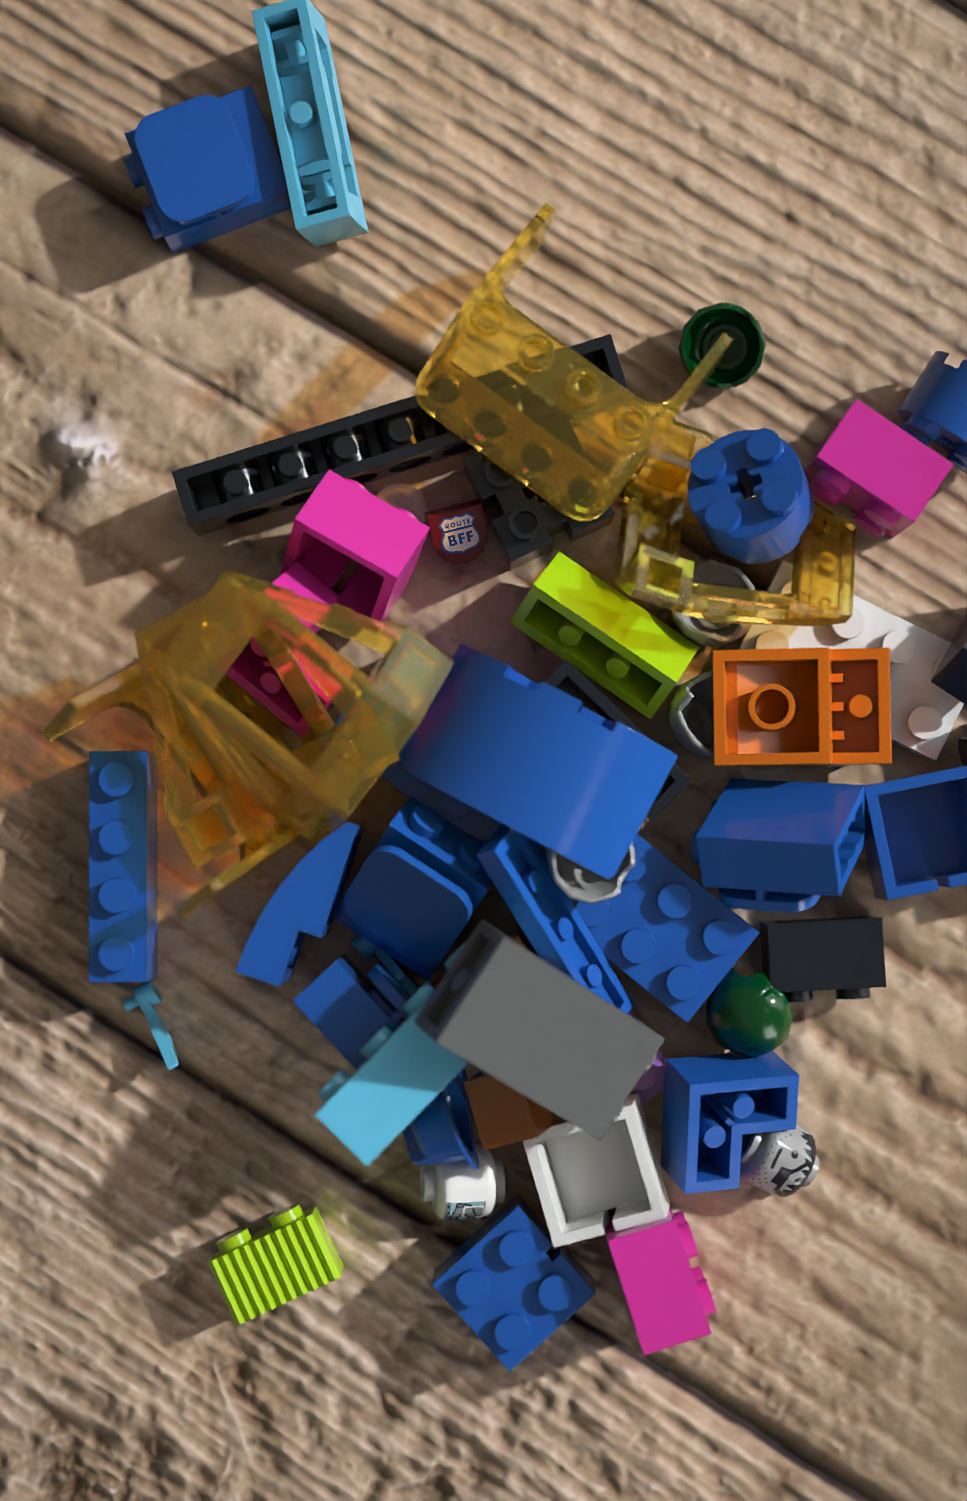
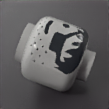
(779, 1160)

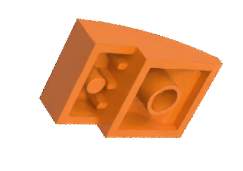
(802, 707)

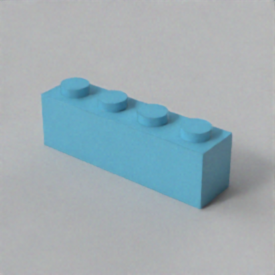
(391, 1085)

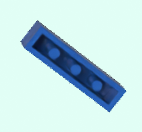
(123, 866)

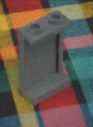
(539, 1031)

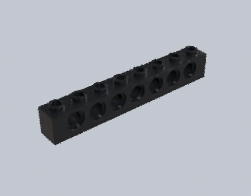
(354, 447)

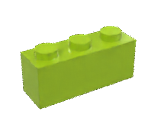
(604, 634)

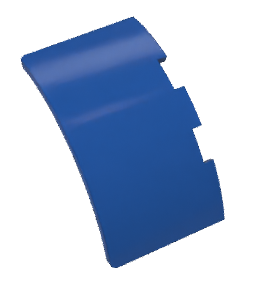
(537, 762)

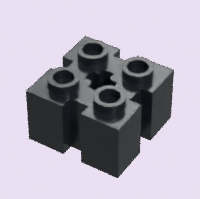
(523, 523)

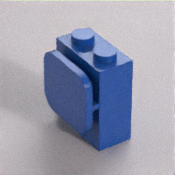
(206, 168)
(781, 842)
(416, 888)
(351, 1007)

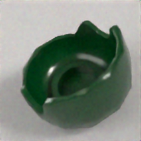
(743, 354)
(748, 1014)

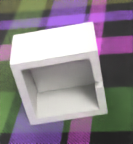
(587, 1176)

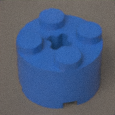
(938, 408)
(744, 467)

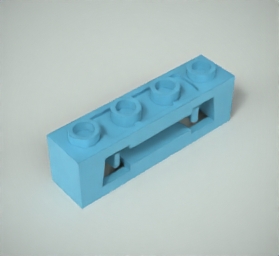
(309, 122)

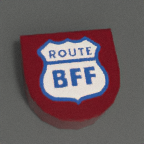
(458, 531)

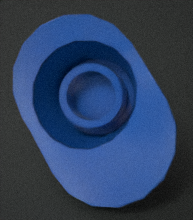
(444, 1128)

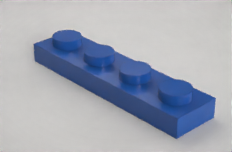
(548, 914)

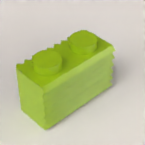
(276, 1263)

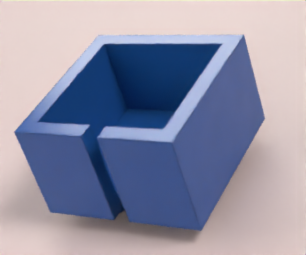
(917, 833)
(510, 1285)

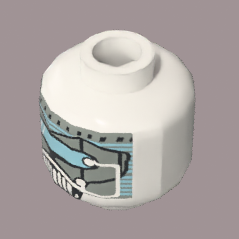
(460, 1191)

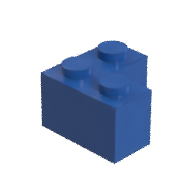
(711, 1106)

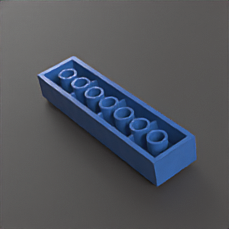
(656, 930)

